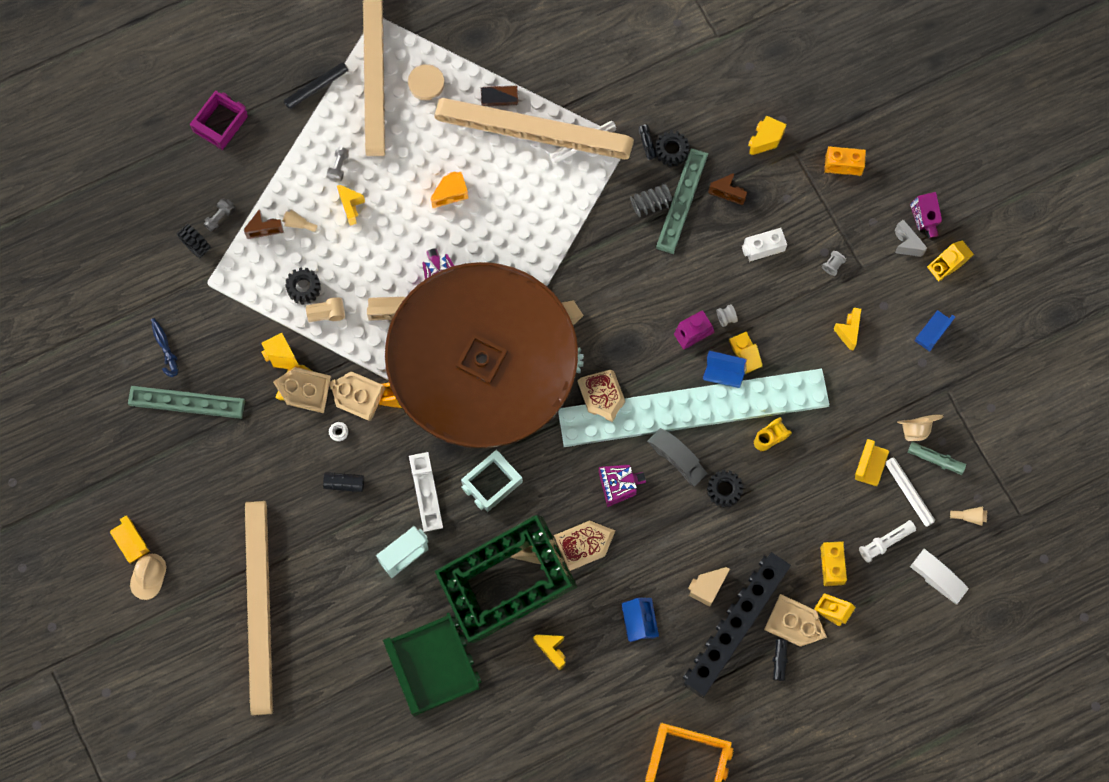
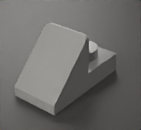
(912, 244)

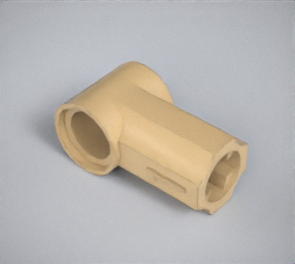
(330, 310)

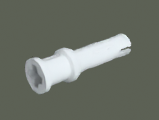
(879, 545)

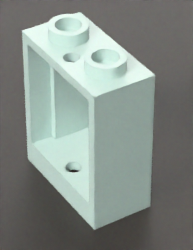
(506, 468)
(403, 551)

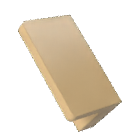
(383, 307)

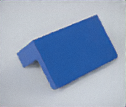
(934, 330)
(725, 369)
(640, 619)

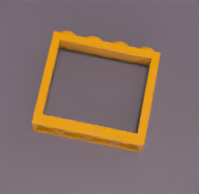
(726, 753)

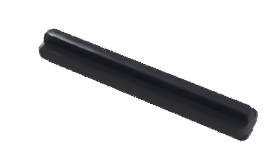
(316, 85)

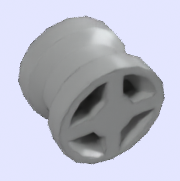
(727, 315)

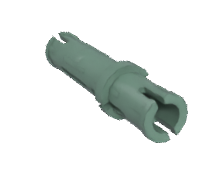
(937, 458)

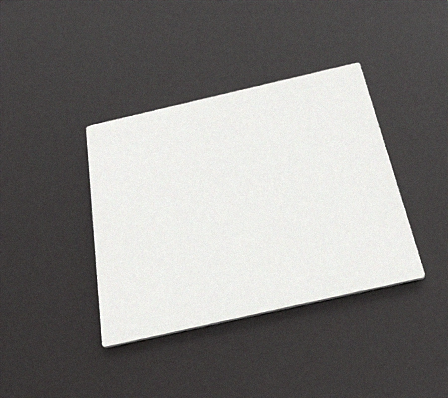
(515, 215)

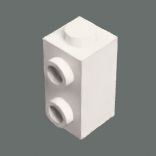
(764, 244)

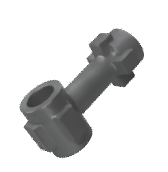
(336, 174)
(225, 207)

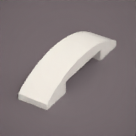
(426, 492)

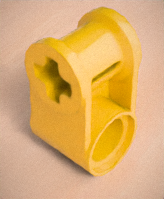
(774, 433)

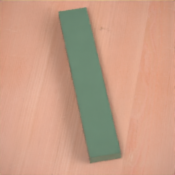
(682, 201)
(186, 402)

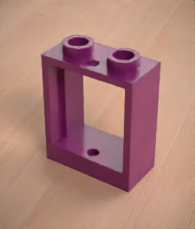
(198, 127)

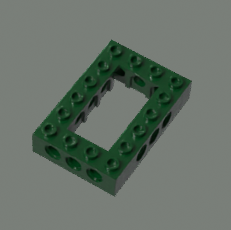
(456, 574)

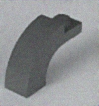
(679, 455)

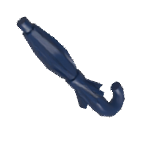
(170, 358)

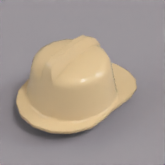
(918, 428)
(148, 576)

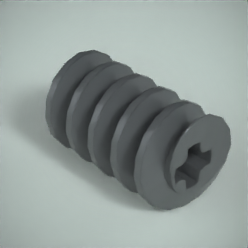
(650, 200)

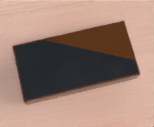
(499, 96)

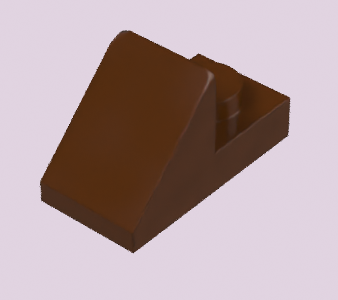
(723, 189)
(258, 228)

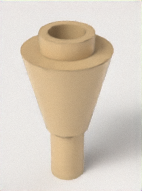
(294, 220)
(974, 515)

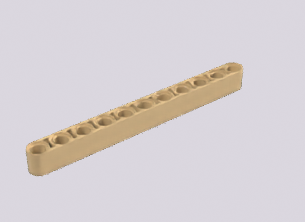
(374, 78)
(534, 128)
(258, 608)

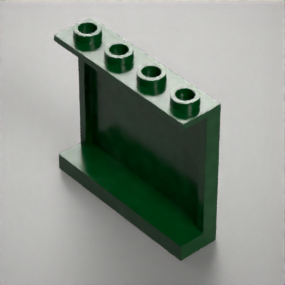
(432, 664)

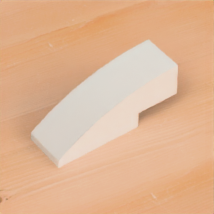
(939, 576)

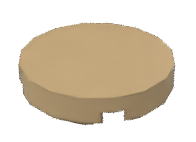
(426, 82)

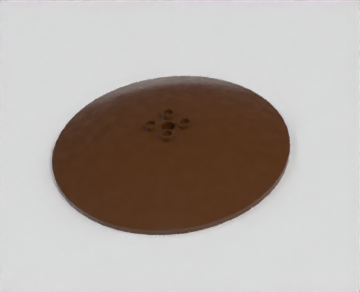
(472, 314)

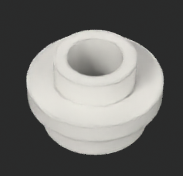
(336, 426)

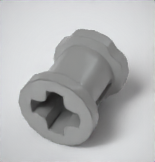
(834, 263)

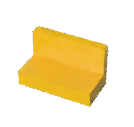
(871, 464)
(129, 540)

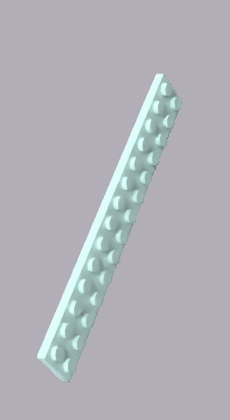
(697, 407)

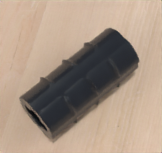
(343, 482)

